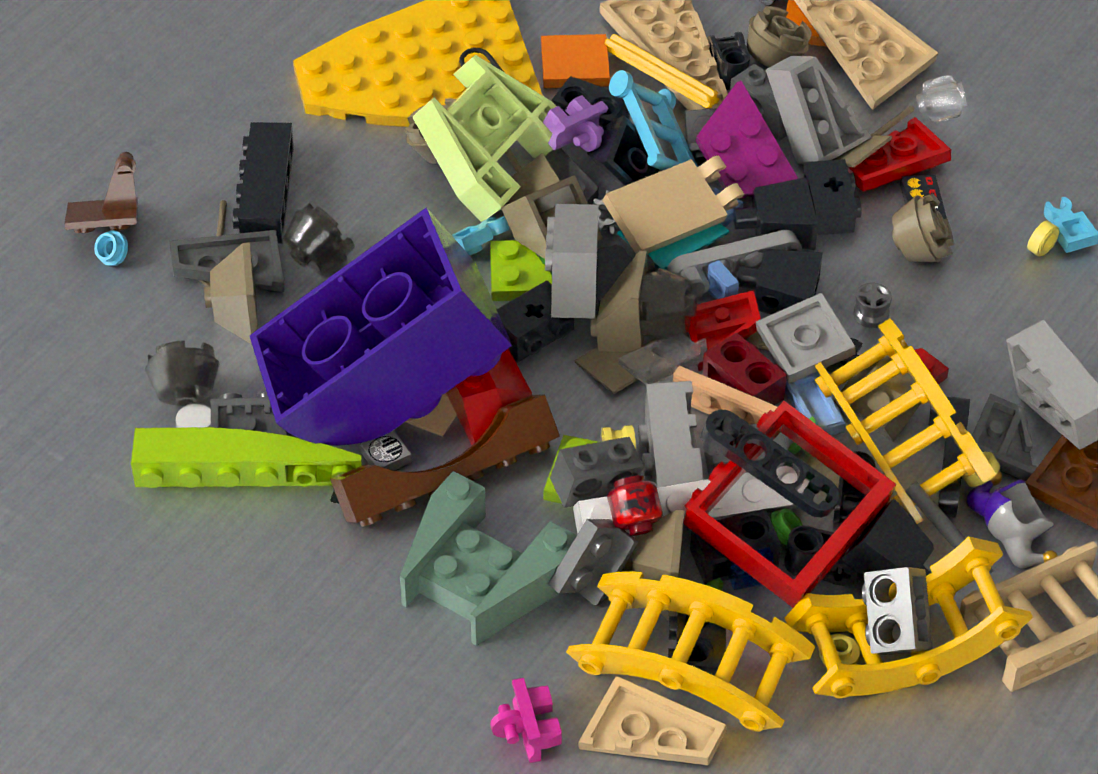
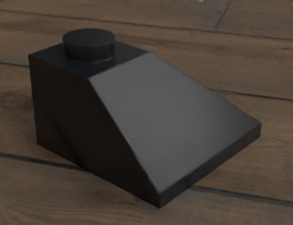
(622, 153)

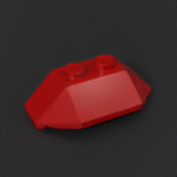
(481, 396)

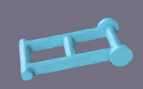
(663, 103)

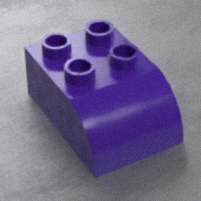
(380, 338)

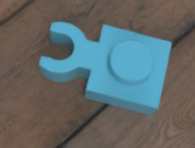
(1074, 228)
(474, 236)

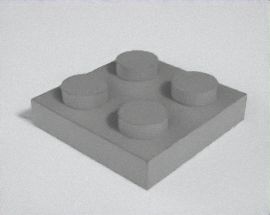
(804, 337)

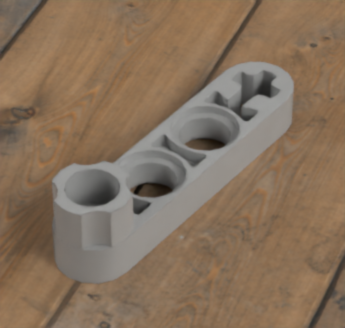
(733, 253)

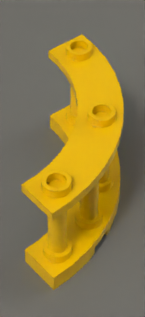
(923, 390)
(703, 605)
(842, 613)

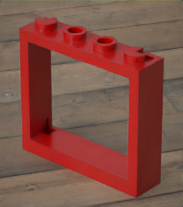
(828, 451)

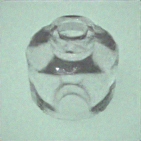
(942, 98)

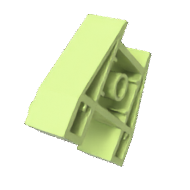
(480, 130)

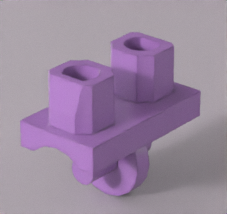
(580, 127)

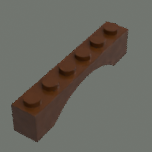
(514, 430)

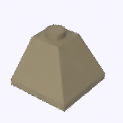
(530, 214)
(234, 293)
(621, 310)
(881, 397)
(660, 551)

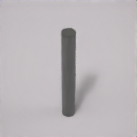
(936, 515)

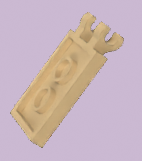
(671, 204)

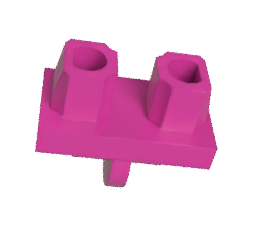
(526, 705)

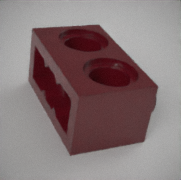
(745, 369)

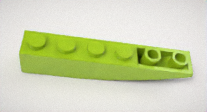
(233, 458)

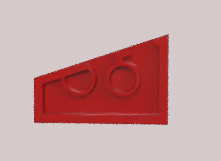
(903, 155)

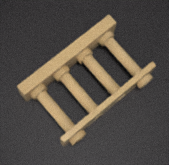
(1056, 648)

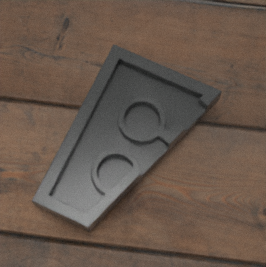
(198, 256)

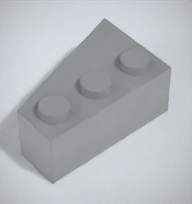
(1055, 383)

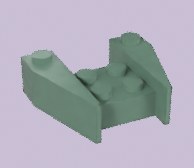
(474, 571)

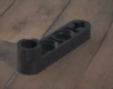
(765, 469)
(949, 495)

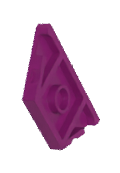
(744, 144)

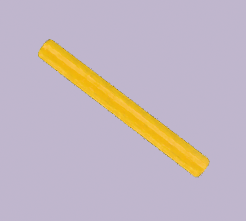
(662, 71)

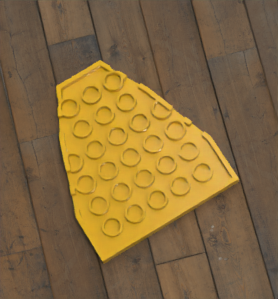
(408, 59)

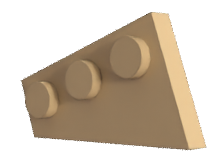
(650, 726)

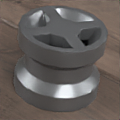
(872, 304)

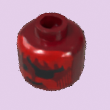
(635, 505)

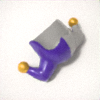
(1012, 519)

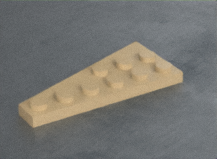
(671, 33)
(869, 45)

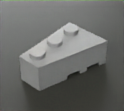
(812, 110)
(573, 260)
(670, 435)

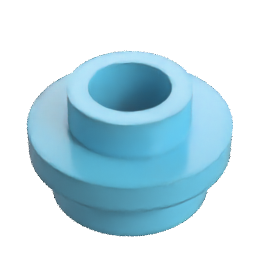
(111, 248)

